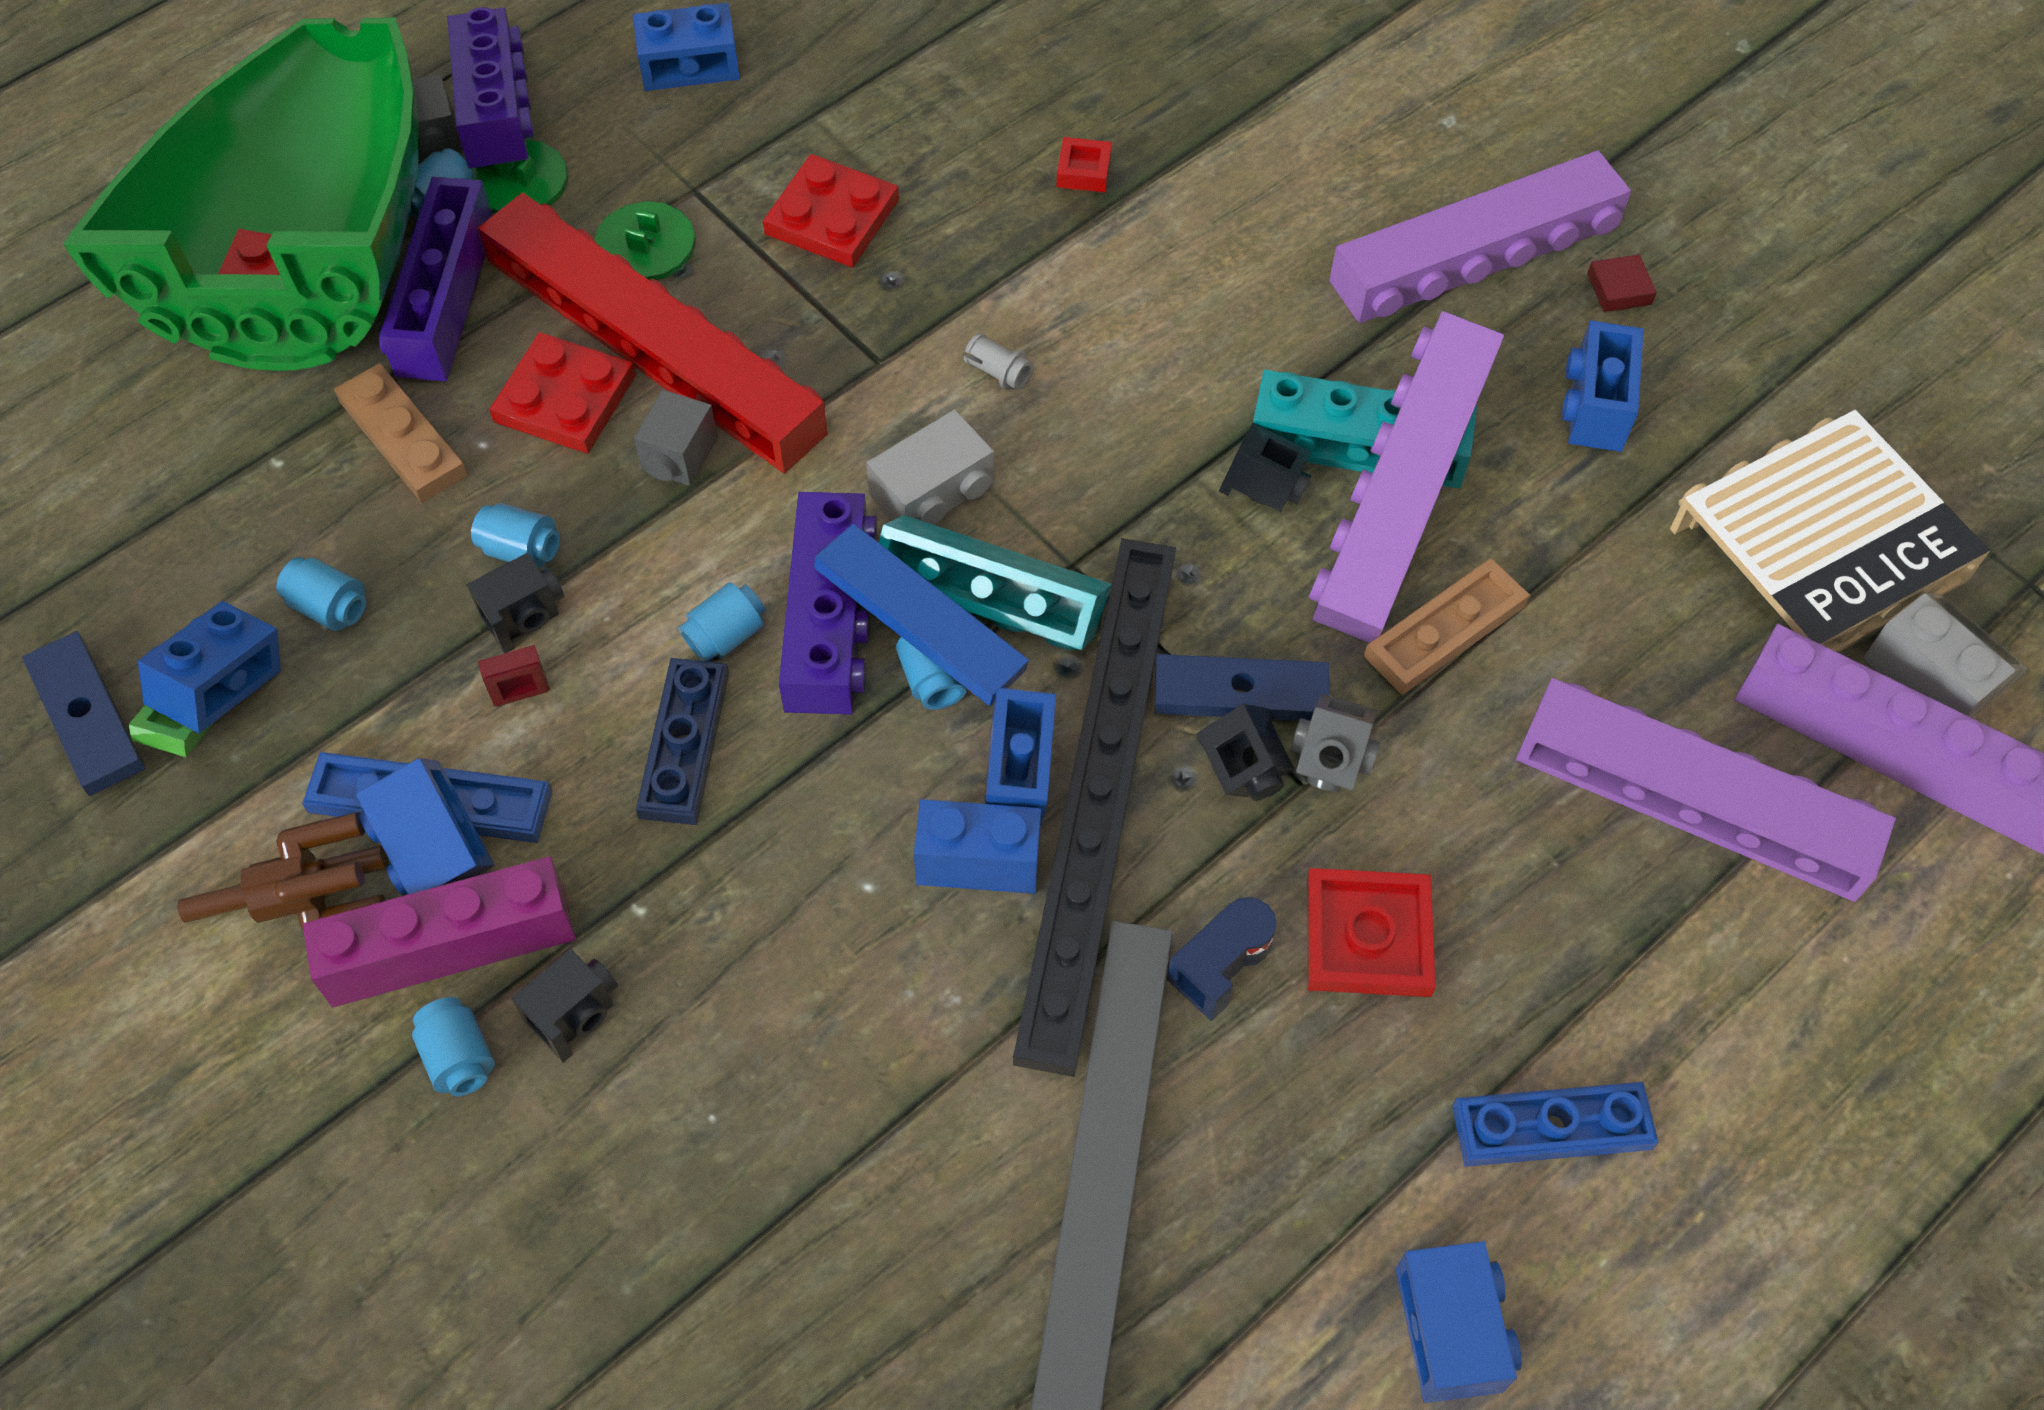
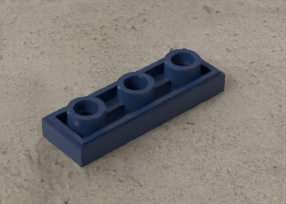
(1210, 684)
(83, 713)
(680, 766)

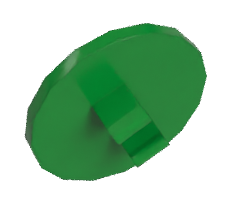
(539, 177)
(650, 237)

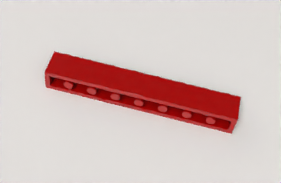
(655, 331)

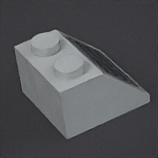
(1944, 656)

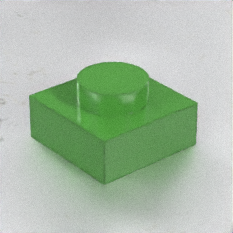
(163, 733)

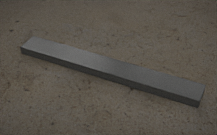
(1103, 1172)

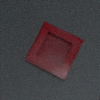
(1621, 283)
(514, 676)

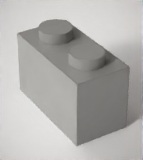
(932, 471)

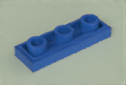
(1518, 1126)

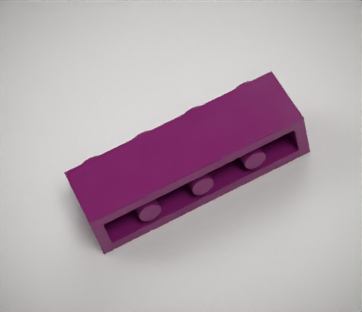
(438, 932)

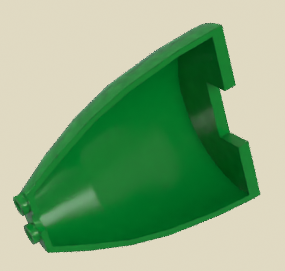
(287, 143)

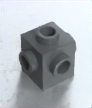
(1338, 725)

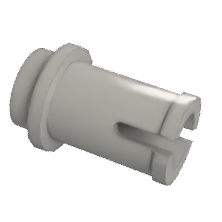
(1008, 367)

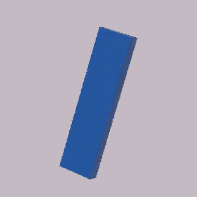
(921, 613)
(495, 803)

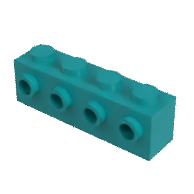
(1338, 421)
(1001, 583)

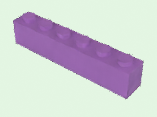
(1478, 236)
(1407, 477)
(1900, 734)
(1707, 790)

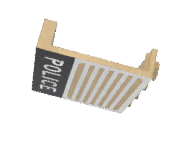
(1835, 531)

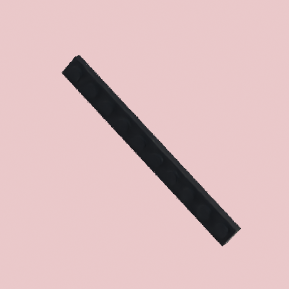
(1094, 812)

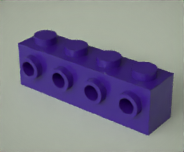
(489, 87)
(436, 280)
(821, 620)

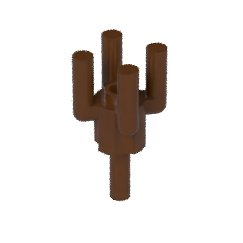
(296, 879)

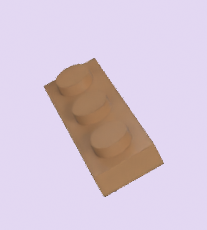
(401, 432)
(1446, 626)

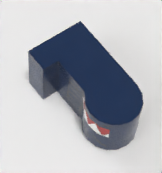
(1207, 963)

